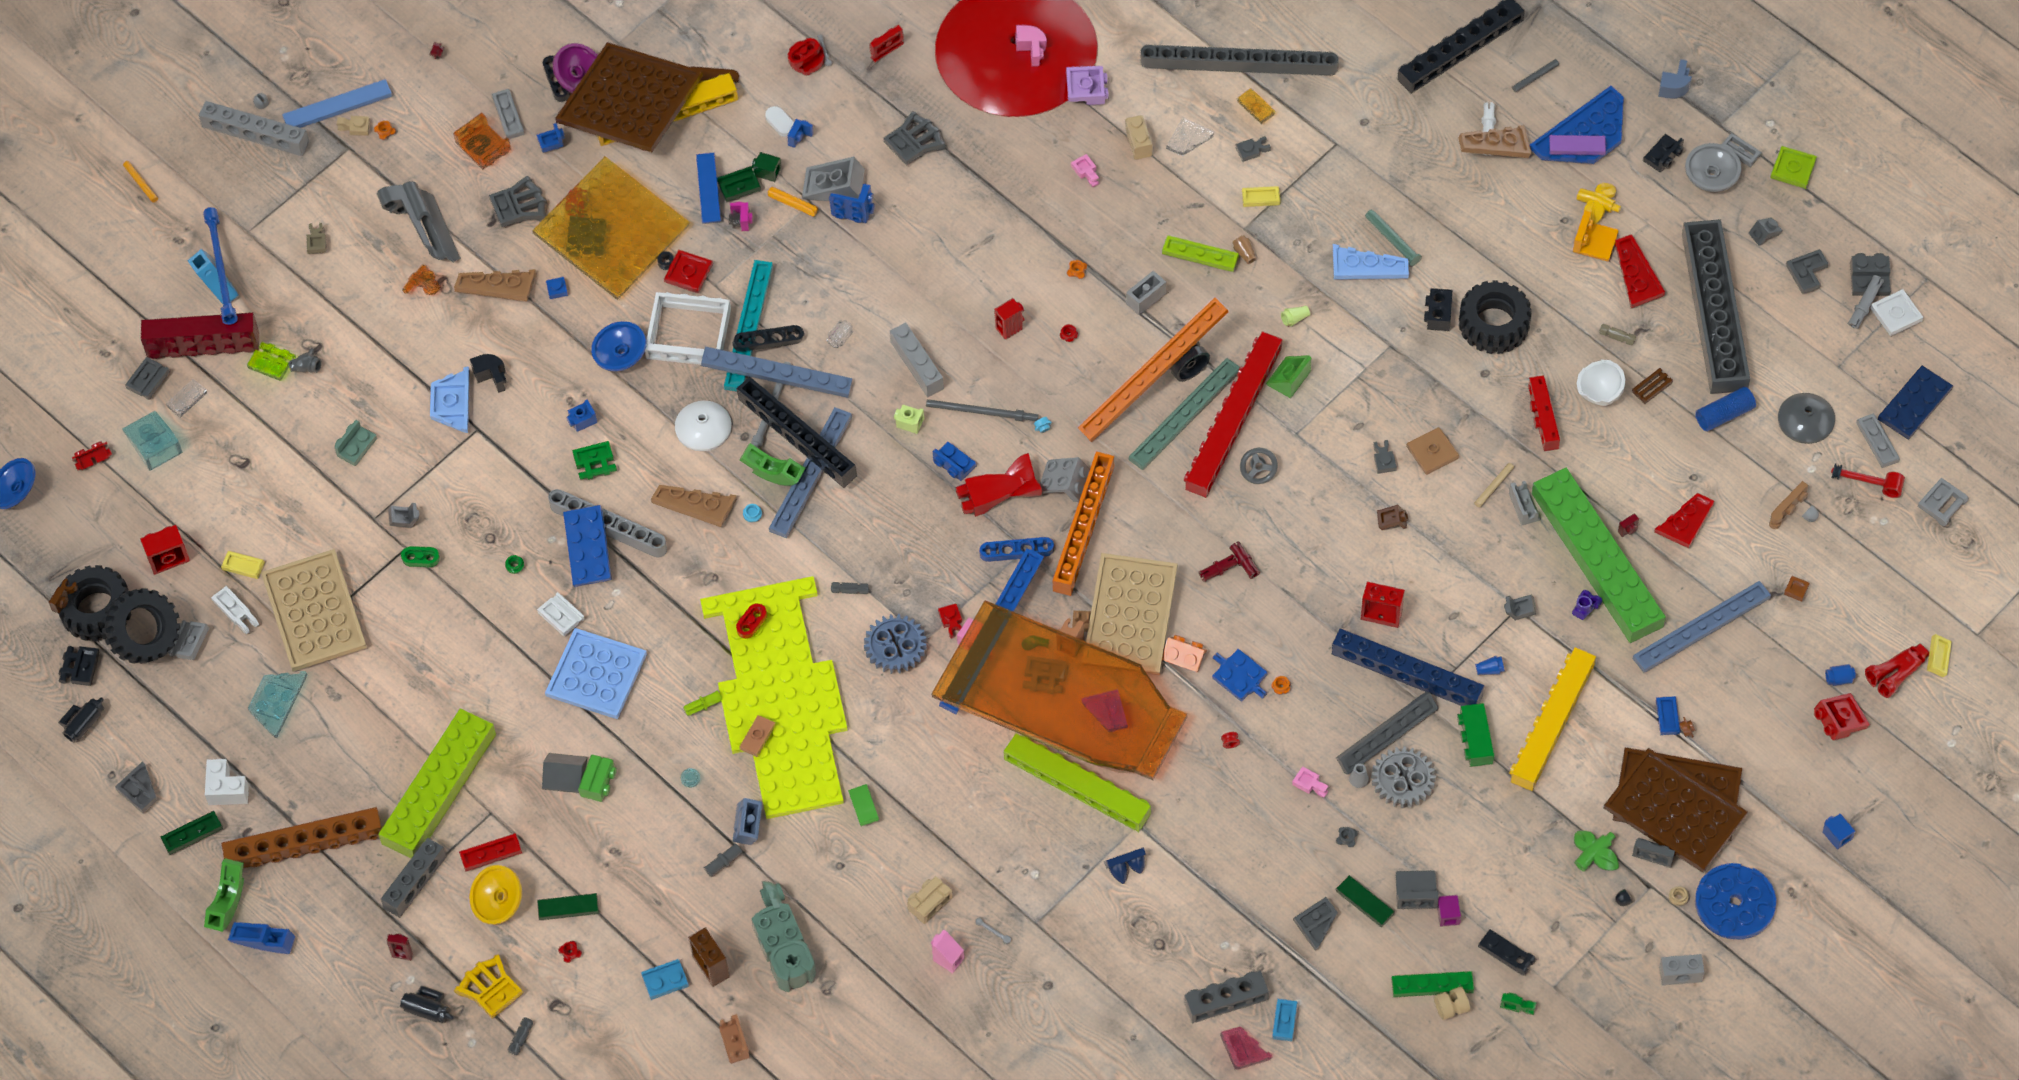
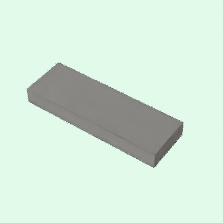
(508, 114)
(1877, 440)

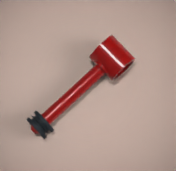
(1892, 483)

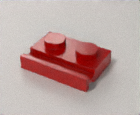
(886, 43)

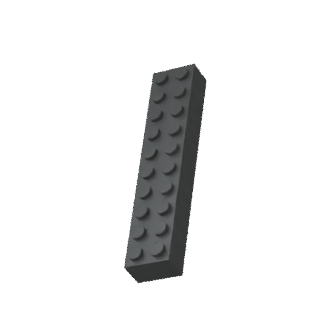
(1715, 306)

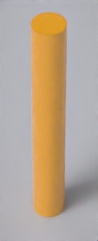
(138, 179)

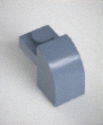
(1675, 85)

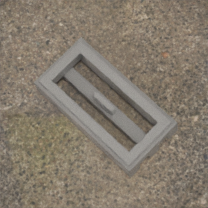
(1743, 156)

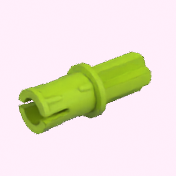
(702, 703)

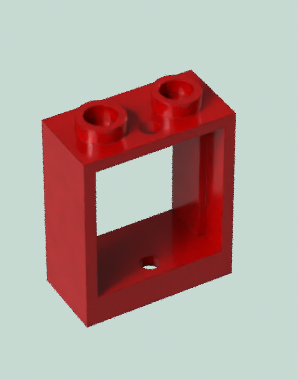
(1390, 608)

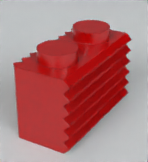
(1009, 318)

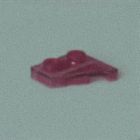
(1107, 710)
(1243, 1049)

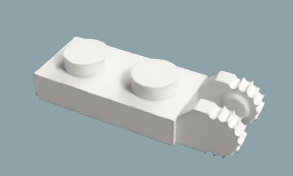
(234, 608)

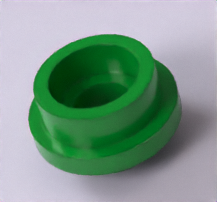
(514, 559)

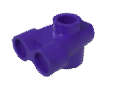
(1585, 604)

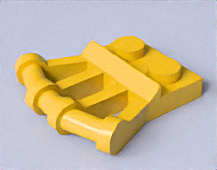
(497, 995)

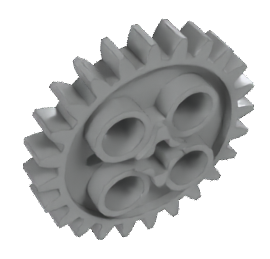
(1387, 783)

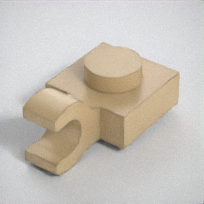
(357, 125)

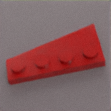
(1637, 274)

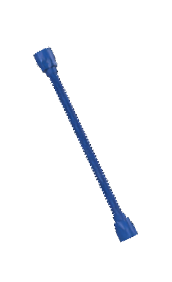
(227, 311)

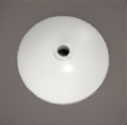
(703, 434)

